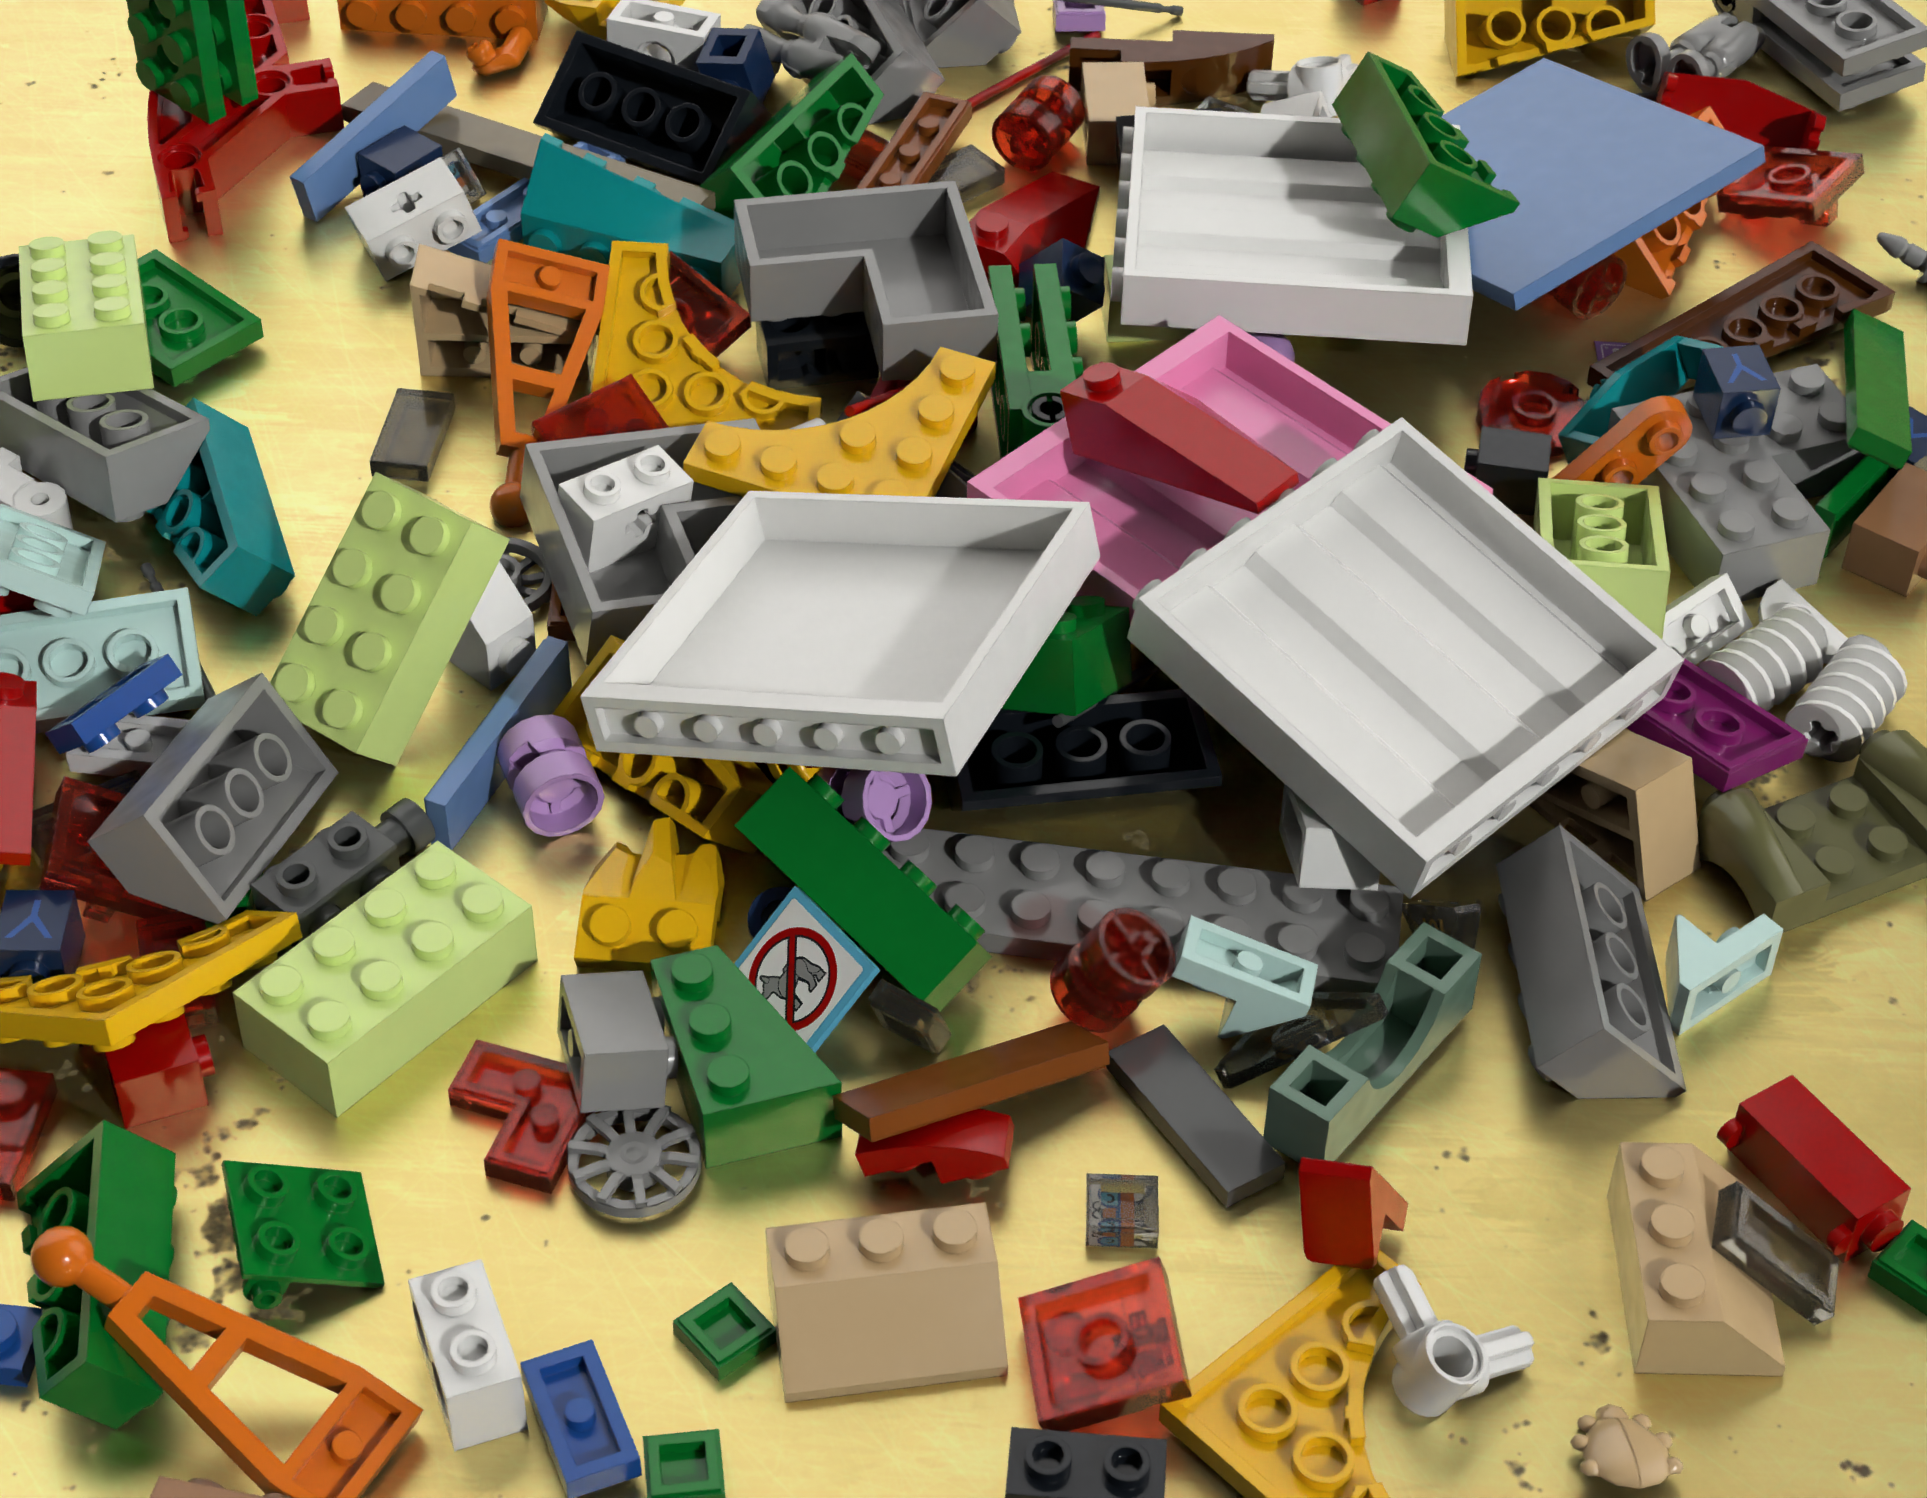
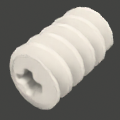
(1772, 657)
(1848, 699)

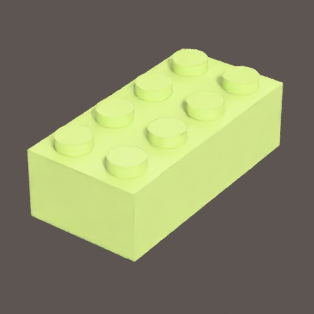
(83, 316)
(1613, 538)
(386, 619)
(386, 977)

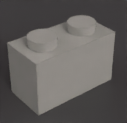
(615, 1041)

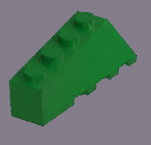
(803, 142)
(1414, 153)
(863, 890)
(123, 1201)

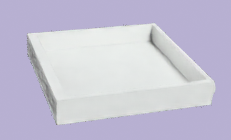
(845, 631)

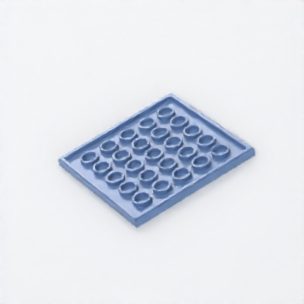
(1587, 173)

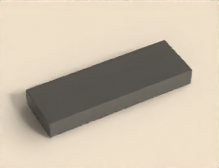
(1196, 1116)

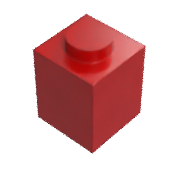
(160, 1072)

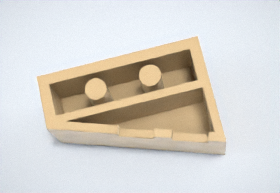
(453, 322)
(1633, 808)

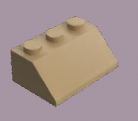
(1680, 1296)
(886, 1302)

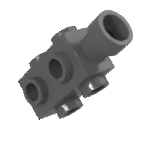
(342, 865)

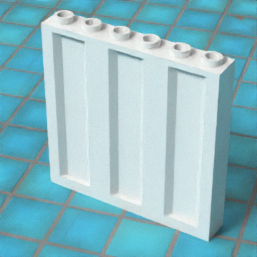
(1274, 234)
(1402, 652)

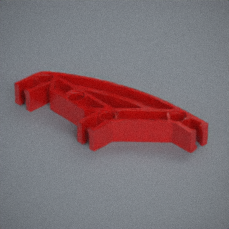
(204, 161)

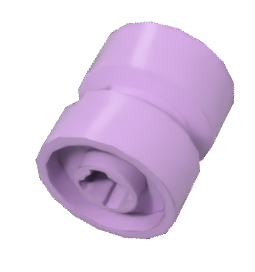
(550, 775)
(889, 801)

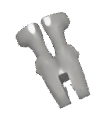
(822, 41)
(1707, 49)

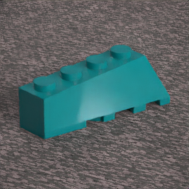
(582, 207)
(226, 519)

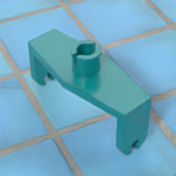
(1654, 374)

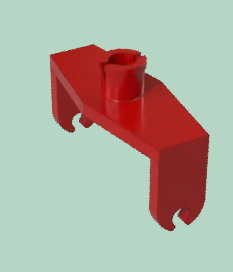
(1744, 109)

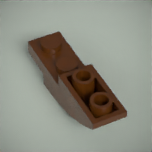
(1185, 68)

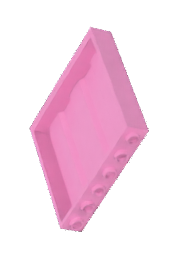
(1154, 527)

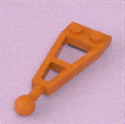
(551, 285)
(336, 1455)

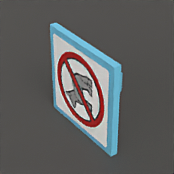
(806, 967)

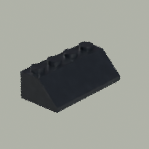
(648, 109)
(1113, 750)

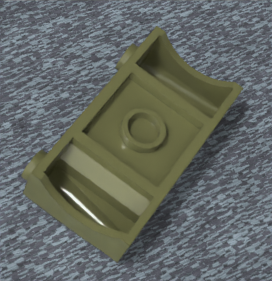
(1829, 843)

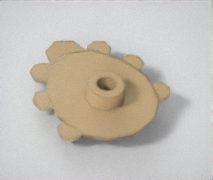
(1624, 1449)

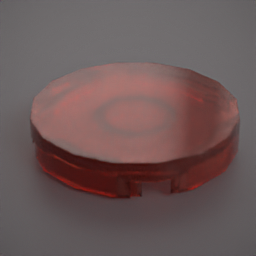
(1530, 404)

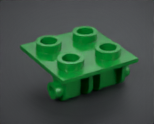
(299, 1229)

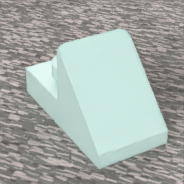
(1710, 973)
(1258, 980)

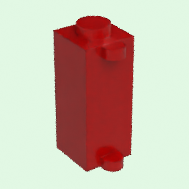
(1818, 1168)

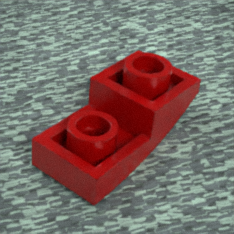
(959, 1147)

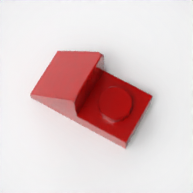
(1346, 1211)

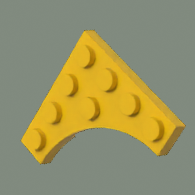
(677, 373)
(888, 450)
(121, 996)
(1288, 1397)

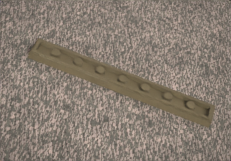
(514, 149)

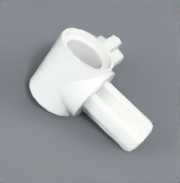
(1305, 77)
(1440, 1358)

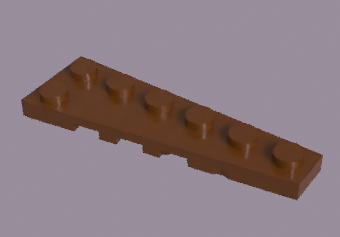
(1774, 308)

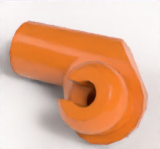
(506, 57)

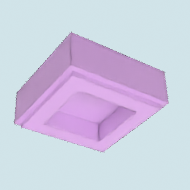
(1078, 17)

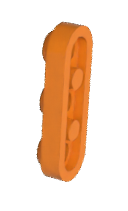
(1634, 444)

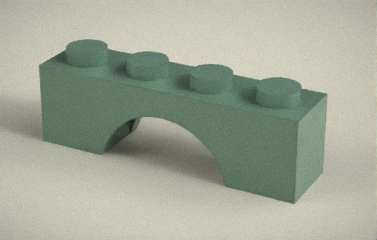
(1334, 1095)

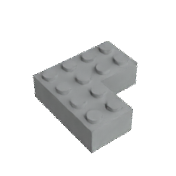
(875, 251)
(1743, 499)
(623, 593)

